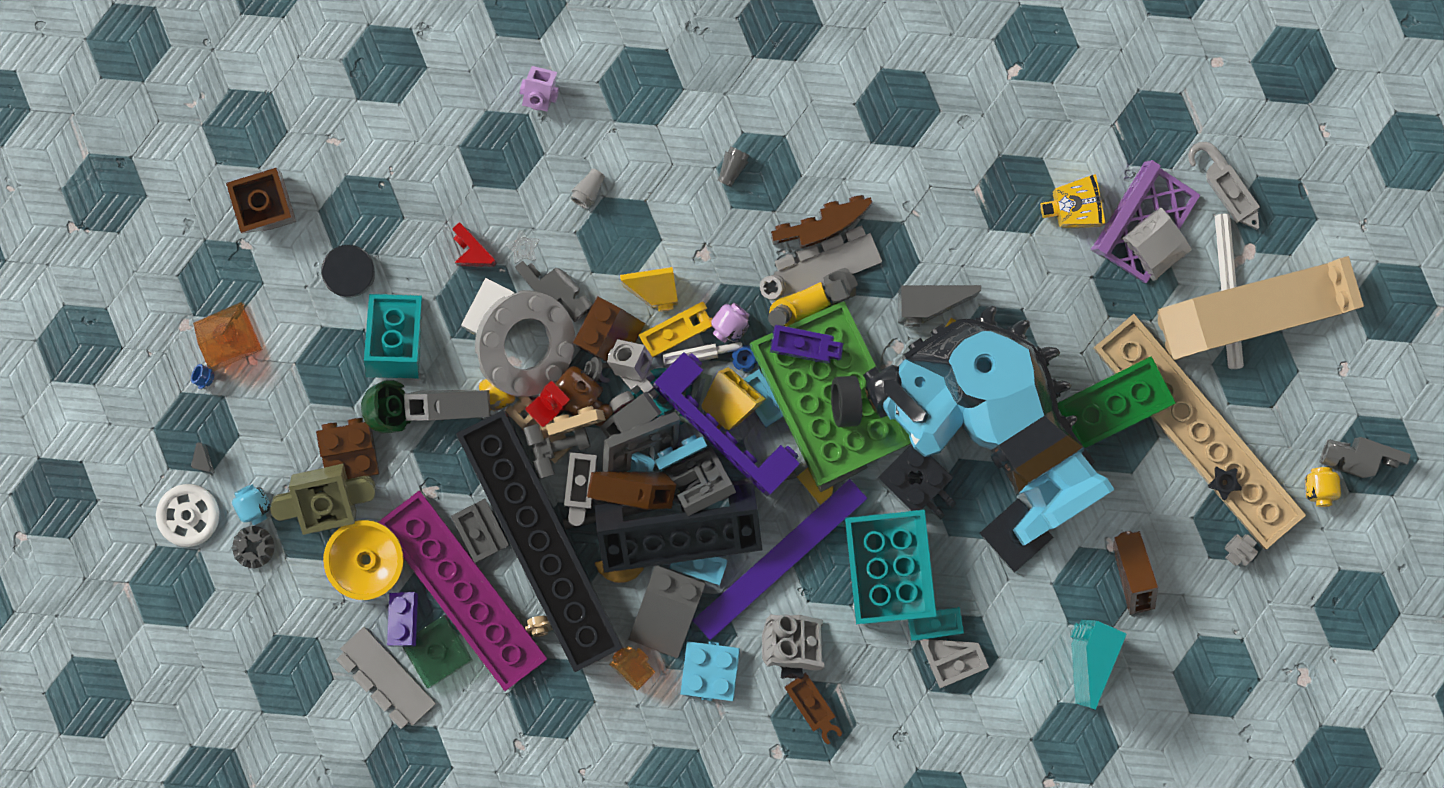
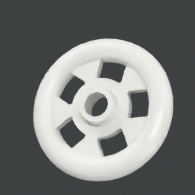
(192, 537)

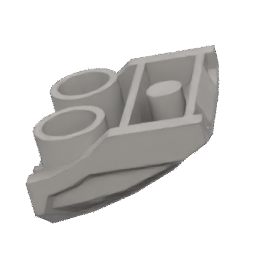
(1157, 243)
(792, 642)

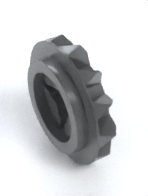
(265, 548)

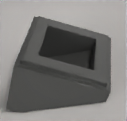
(201, 458)

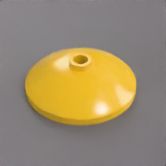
(345, 565)

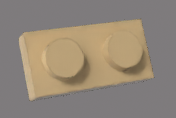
(564, 424)

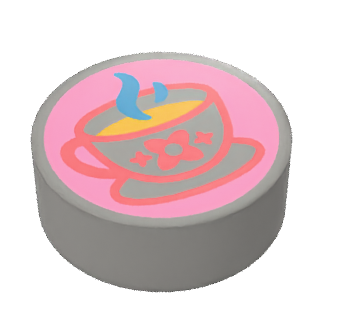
(621, 401)

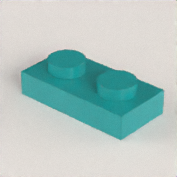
(944, 624)

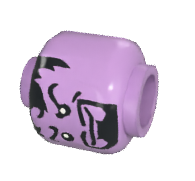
(730, 323)

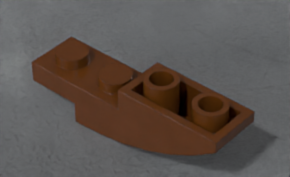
(833, 220)

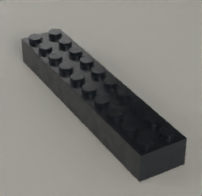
(539, 541)

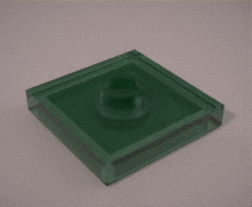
(437, 652)

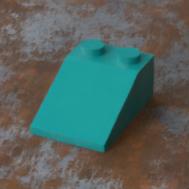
(393, 336)

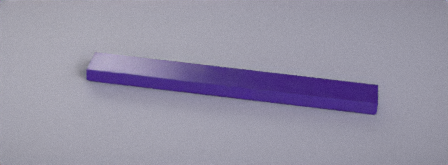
(780, 559)

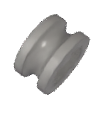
(780, 284)

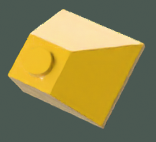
(653, 287)

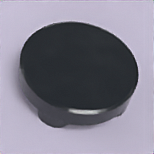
(348, 271)

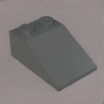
(924, 302)
(666, 611)

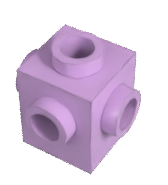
(539, 89)

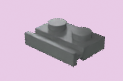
(480, 530)

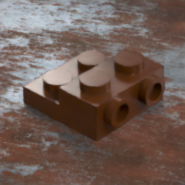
(349, 446)

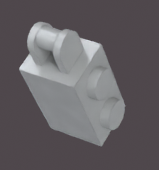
(577, 486)

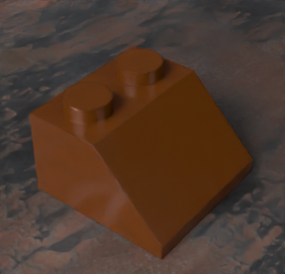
(604, 326)

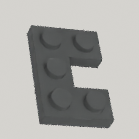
(655, 435)
(714, 480)

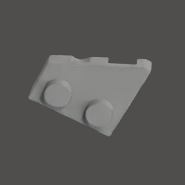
(953, 659)

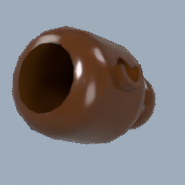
(582, 393)

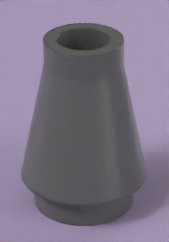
(732, 166)

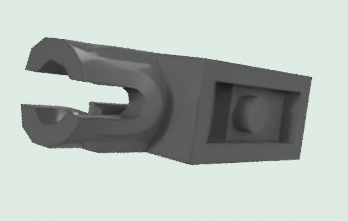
(559, 286)
(1363, 456)

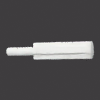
(702, 353)

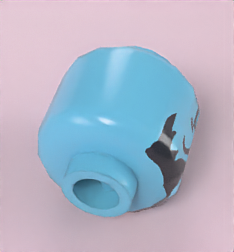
(251, 504)

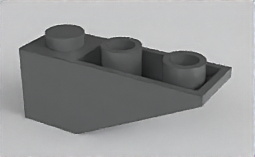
(447, 404)

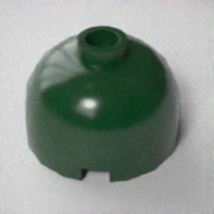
(385, 407)

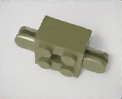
(323, 509)

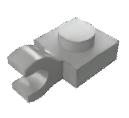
(645, 386)

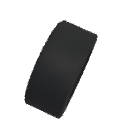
(846, 401)

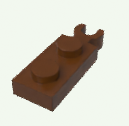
(812, 706)

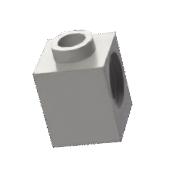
(629, 360)

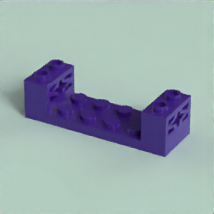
(676, 381)

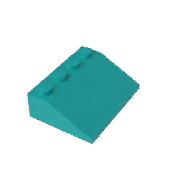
(890, 567)
(1093, 657)

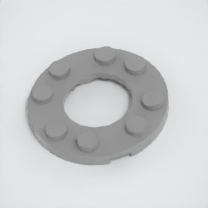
(492, 335)

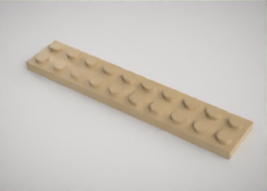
(1206, 436)

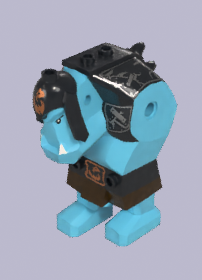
(1005, 402)

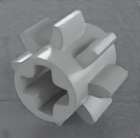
(1241, 550)

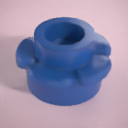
(739, 363)
(202, 376)

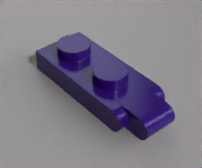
(805, 344)

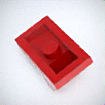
(476, 254)
(548, 404)

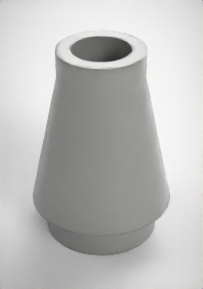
(586, 190)

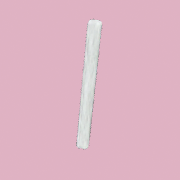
(1227, 278)

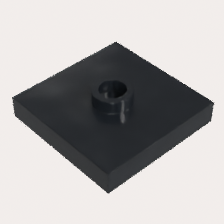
(1004, 542)

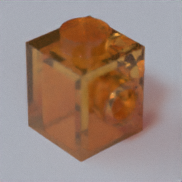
(632, 666)

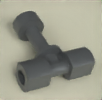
(545, 449)

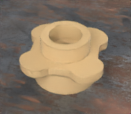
(538, 626)

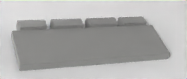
(854, 255)
(391, 680)

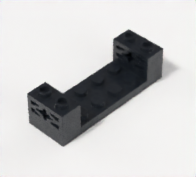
(678, 536)

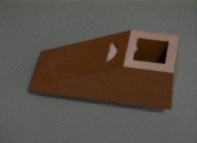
(633, 489)

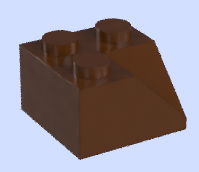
(261, 201)

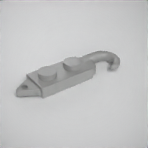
(1228, 186)

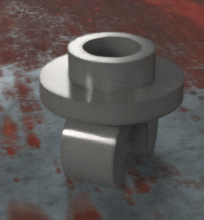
(594, 369)

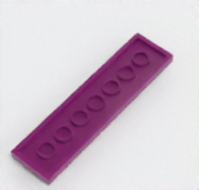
(463, 591)

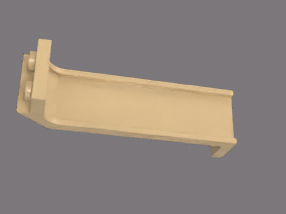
(1259, 308)

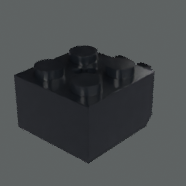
(917, 495)

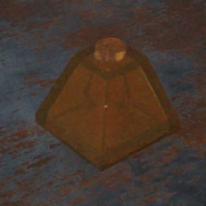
(226, 337)

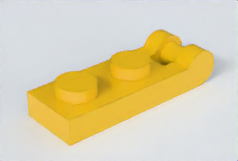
(676, 330)

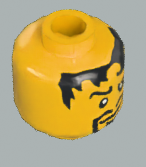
(1322, 486)

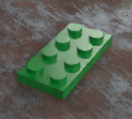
(1117, 402)

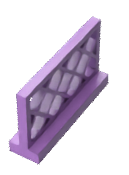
(1131, 204)

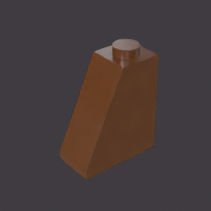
(1135, 572)

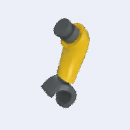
(790, 309)

